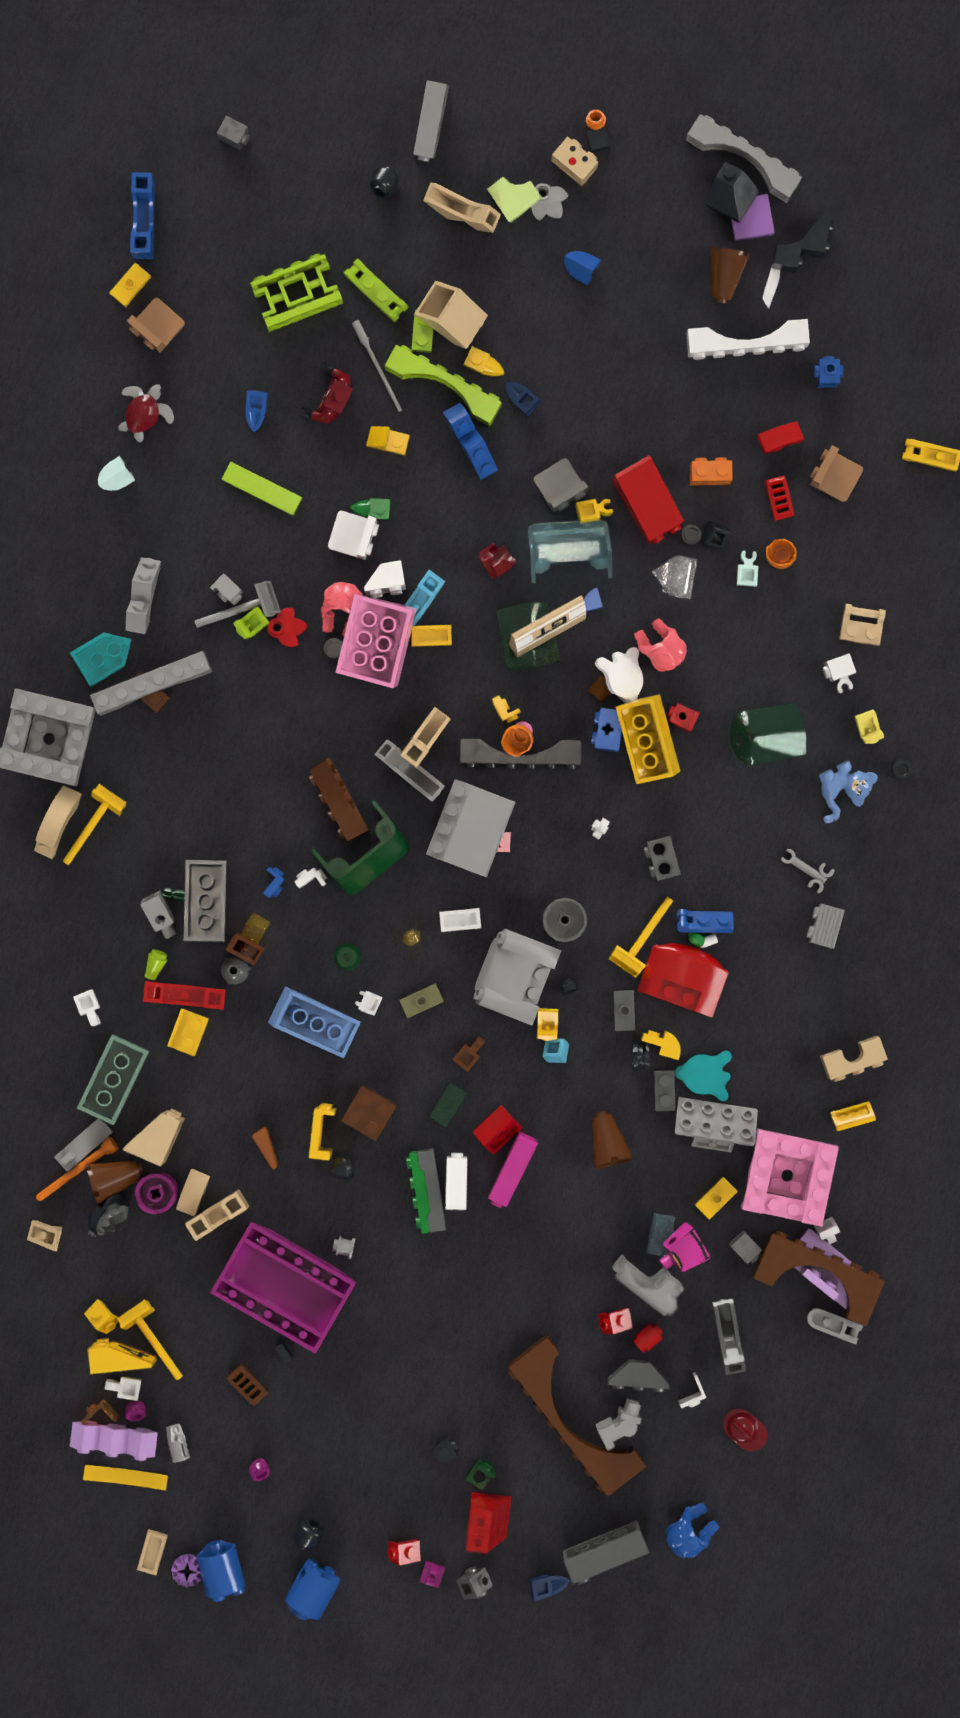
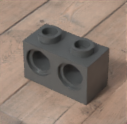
(667, 857)

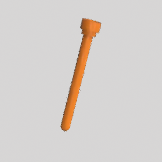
(108, 1146)

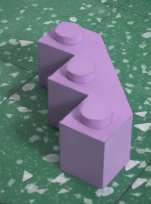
(113, 1440)

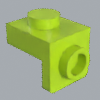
(251, 623)

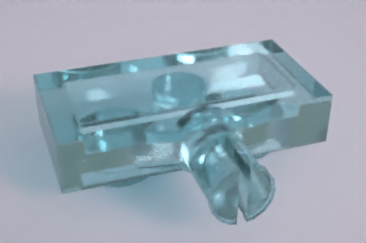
(660, 1231)

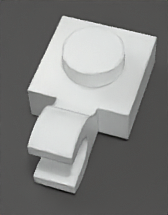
(599, 828)
(87, 1004)
(127, 1388)

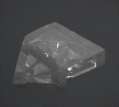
(677, 576)

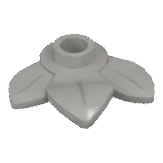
(550, 203)

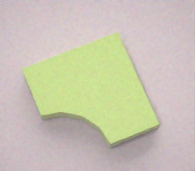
(512, 198)

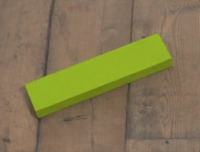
(261, 488)

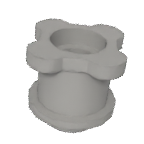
(344, 1247)

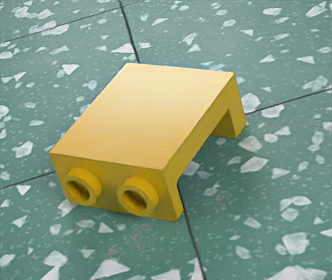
(316, 1150)

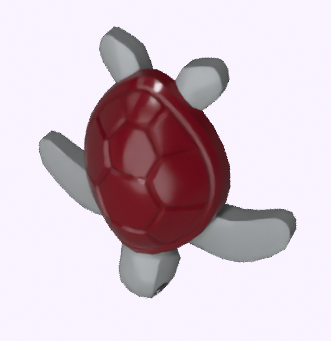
(144, 411)

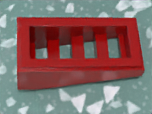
(784, 488)

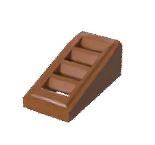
(263, 1141)

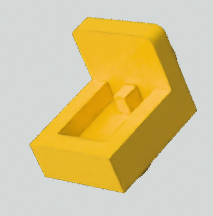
(547, 1024)
(101, 1317)

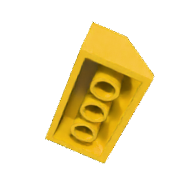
(648, 739)

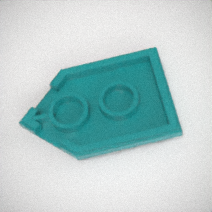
(101, 657)

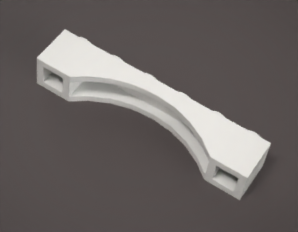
(706, 342)

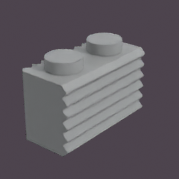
(825, 926)

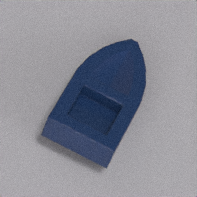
(522, 397)
(547, 1586)

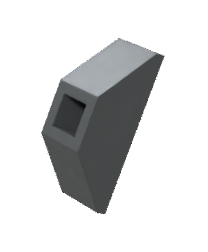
(638, 1375)

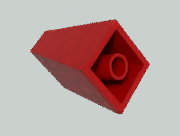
(648, 500)
(487, 1521)

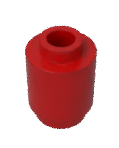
(648, 1337)

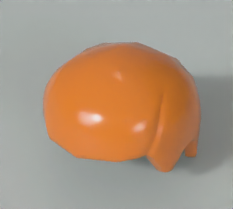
(781, 553)
(517, 740)

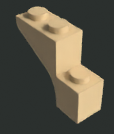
(456, 207)
(425, 737)

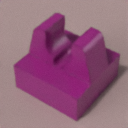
(432, 1574)

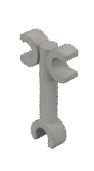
(819, 877)

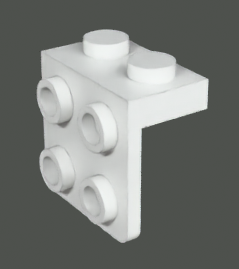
(353, 534)

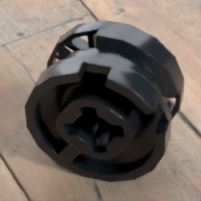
(640, 1057)

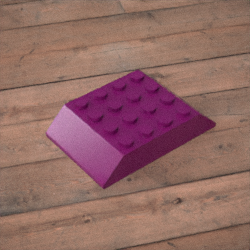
(283, 1286)

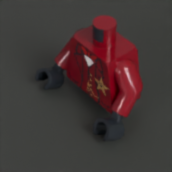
(333, 398)

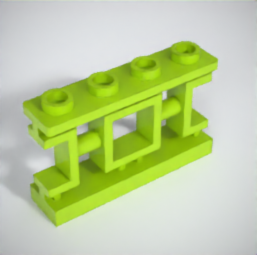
(304, 306)

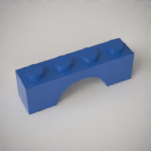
(143, 216)

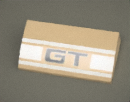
(548, 626)

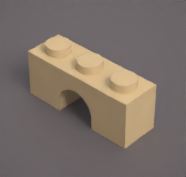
(871, 1054)
(217, 1215)

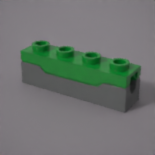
(427, 1191)

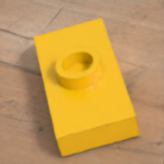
(130, 284)
(431, 635)
(853, 1116)
(716, 1198)

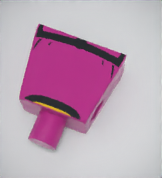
(684, 1249)

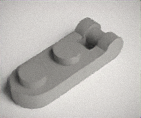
(833, 1324)

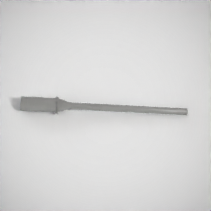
(365, 341)

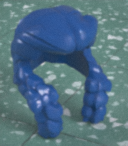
(682, 1536)

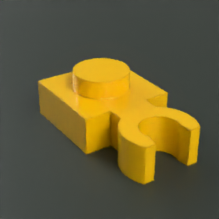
(590, 510)

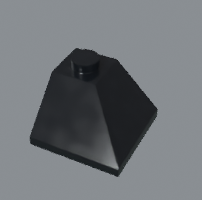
(731, 193)

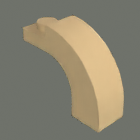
(55, 821)

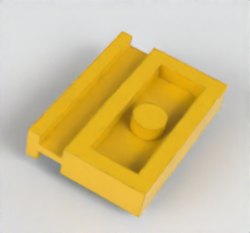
(188, 1032)

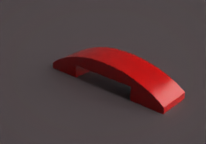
(184, 995)

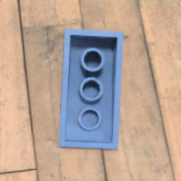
(314, 1022)

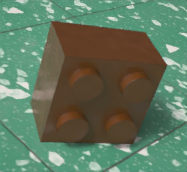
(369, 1112)

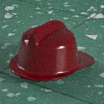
(745, 1429)

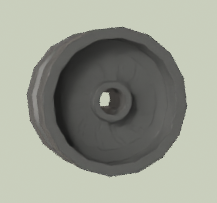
(575, 914)

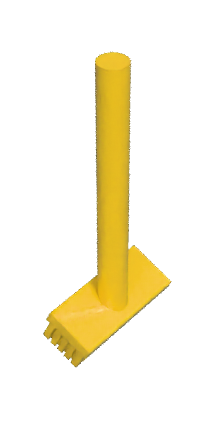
(107, 800)
(627, 959)
(136, 1316)

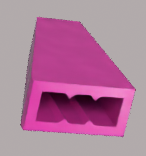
(512, 1169)

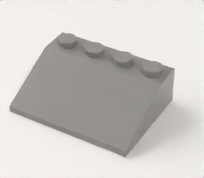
(470, 828)

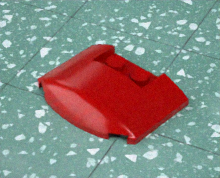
(684, 977)

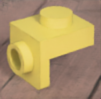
(869, 727)

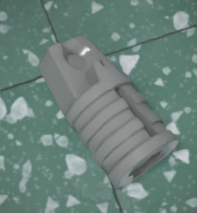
(177, 1443)

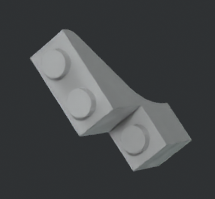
(142, 594)
(415, 776)

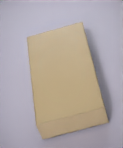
(152, 1552)

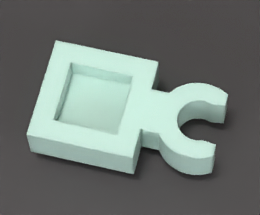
(748, 573)

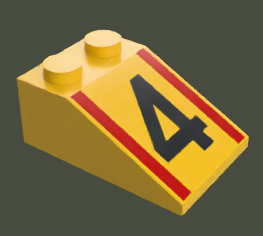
(116, 1356)

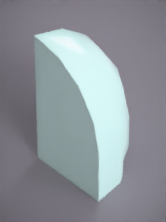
(115, 475)

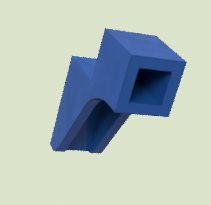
(470, 440)

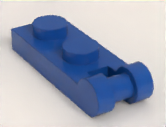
(705, 921)

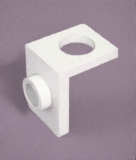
(694, 1399)

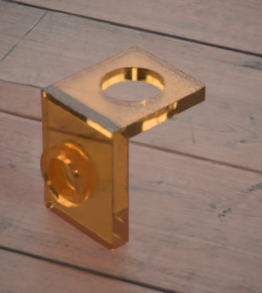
(105, 1407)

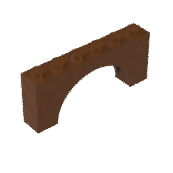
(783, 1254)

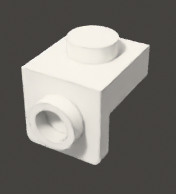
(305, 877)

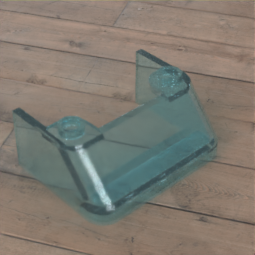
(569, 543)

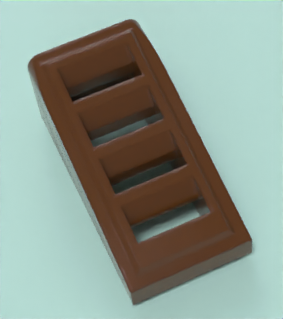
(242, 1390)

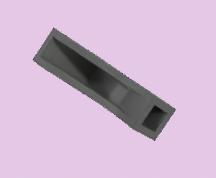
(728, 1336)

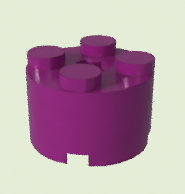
(145, 1194)

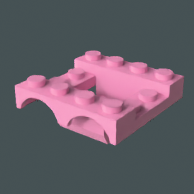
(812, 1172)

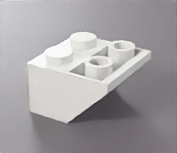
(386, 579)

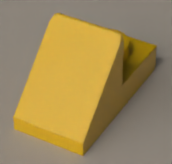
(388, 440)

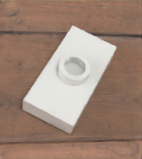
(460, 919)

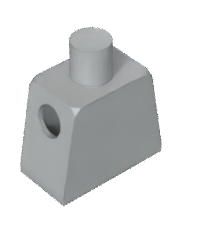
(154, 906)

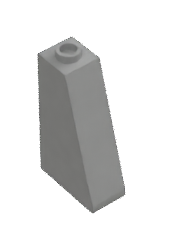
(430, 120)

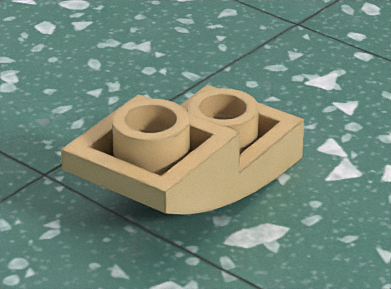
(193, 1192)

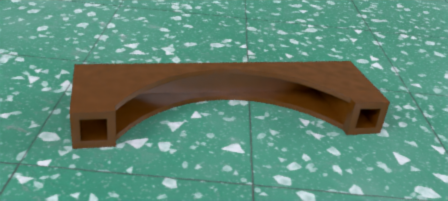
(608, 1467)

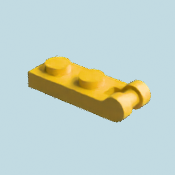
(932, 455)

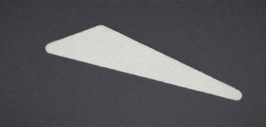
(771, 285)

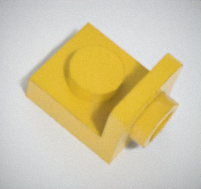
(501, 707)

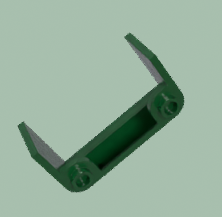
(373, 863)

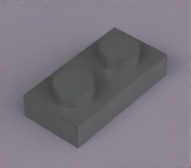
(664, 1090)

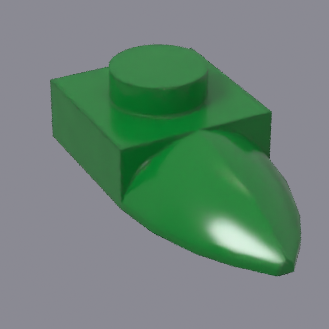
(372, 507)

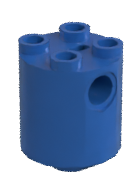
(220, 1570)
(312, 1590)

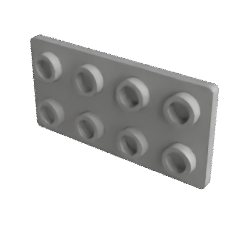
(715, 1124)

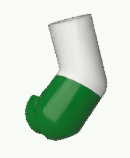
(701, 941)

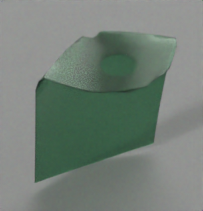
(517, 617)
(777, 734)

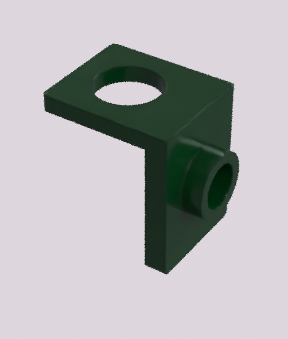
(484, 1466)

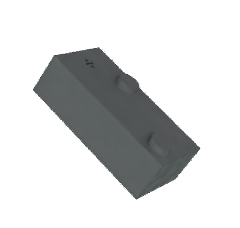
(205, 901)
(605, 1552)

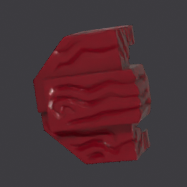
(496, 560)

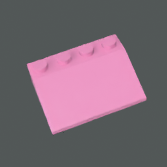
(376, 640)

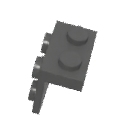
(560, 485)

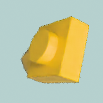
(483, 363)

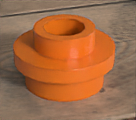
(595, 115)

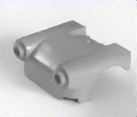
(515, 975)
(658, 1290)

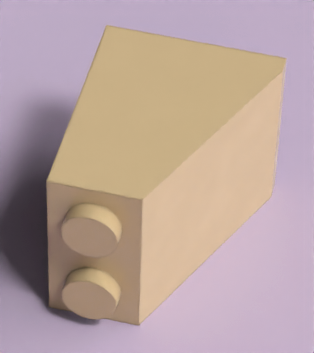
(451, 314)
(157, 1138)

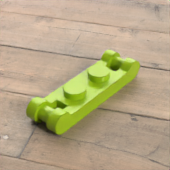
(376, 290)

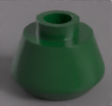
(352, 953)

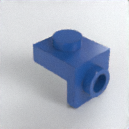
(275, 887)

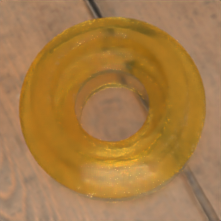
(411, 937)

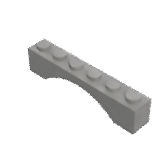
(709, 136)
(150, 682)

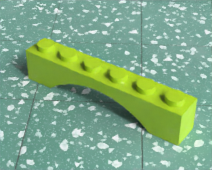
(407, 365)

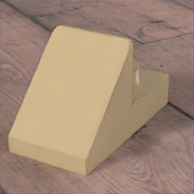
(44, 1235)

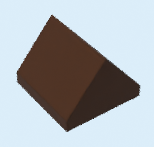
(599, 689)

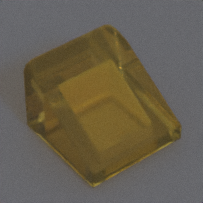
(255, 928)

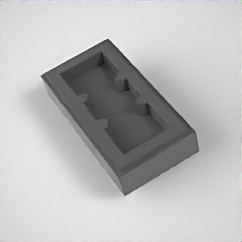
(624, 1010)

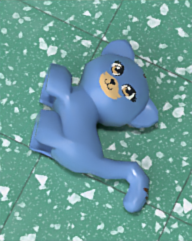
(856, 786)

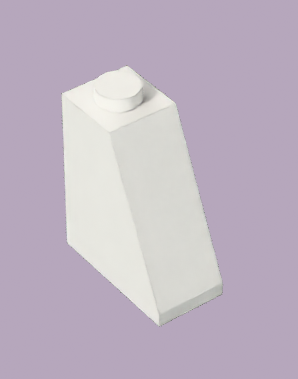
(456, 1181)

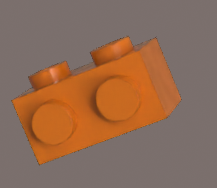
(711, 472)

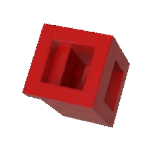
(688, 723)

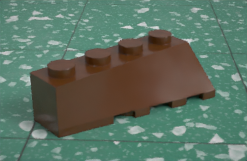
(339, 800)

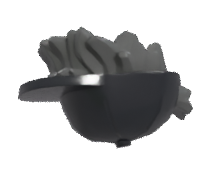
(106, 1215)

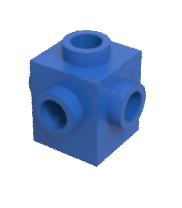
(828, 379)

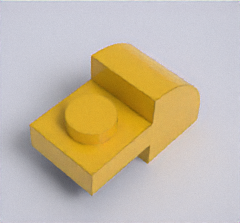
(668, 1043)

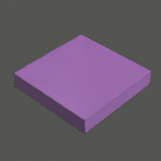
(756, 221)

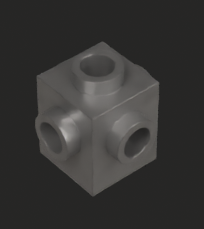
(474, 1583)

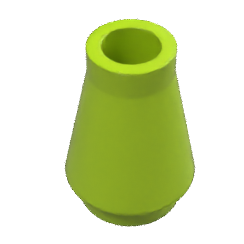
(155, 963)

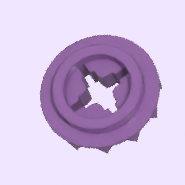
(180, 1564)

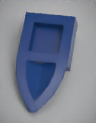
(256, 408)

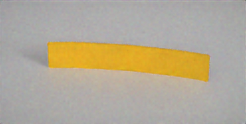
(125, 1476)

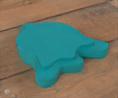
(705, 1075)

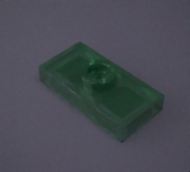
(448, 1104)

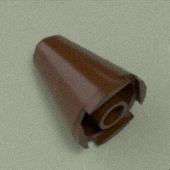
(726, 271)
(608, 1142)
(112, 1177)

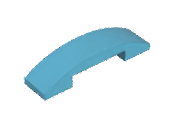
(425, 594)

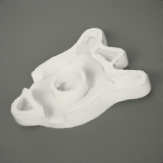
(623, 674)

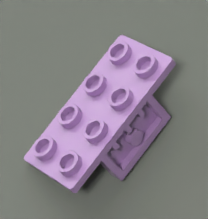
(821, 1277)

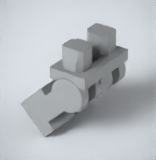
(623, 1425)

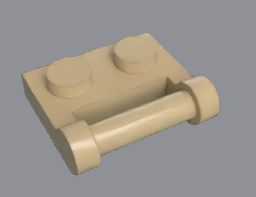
(860, 631)

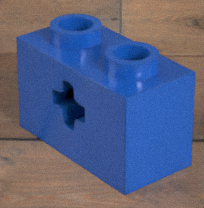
(611, 741)

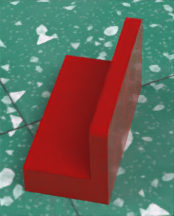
(497, 1130)

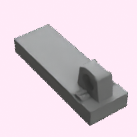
(83, 1144)

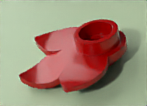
(289, 626)

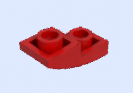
(781, 436)

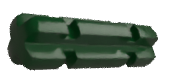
(178, 895)

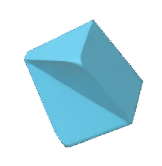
(556, 1051)

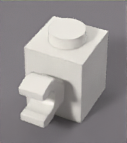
(840, 669)

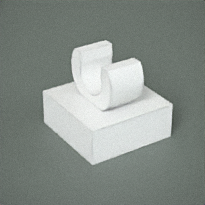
(369, 1002)
(828, 1230)

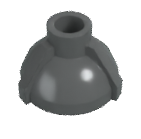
(242, 970)

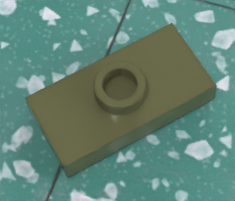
(421, 1000)

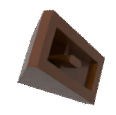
(245, 948)

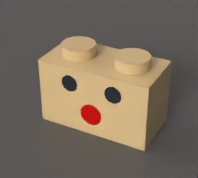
(575, 160)

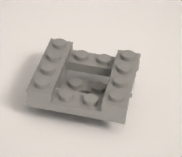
(64, 719)

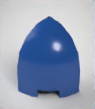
(581, 265)

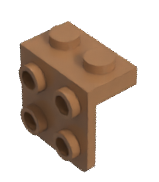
(156, 325)
(836, 475)

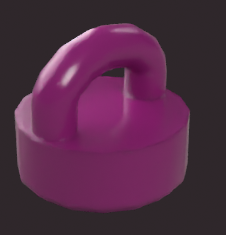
(135, 1410)
(259, 1470)

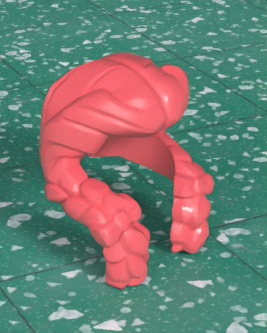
(337, 596)
(665, 654)

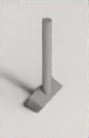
(266, 599)

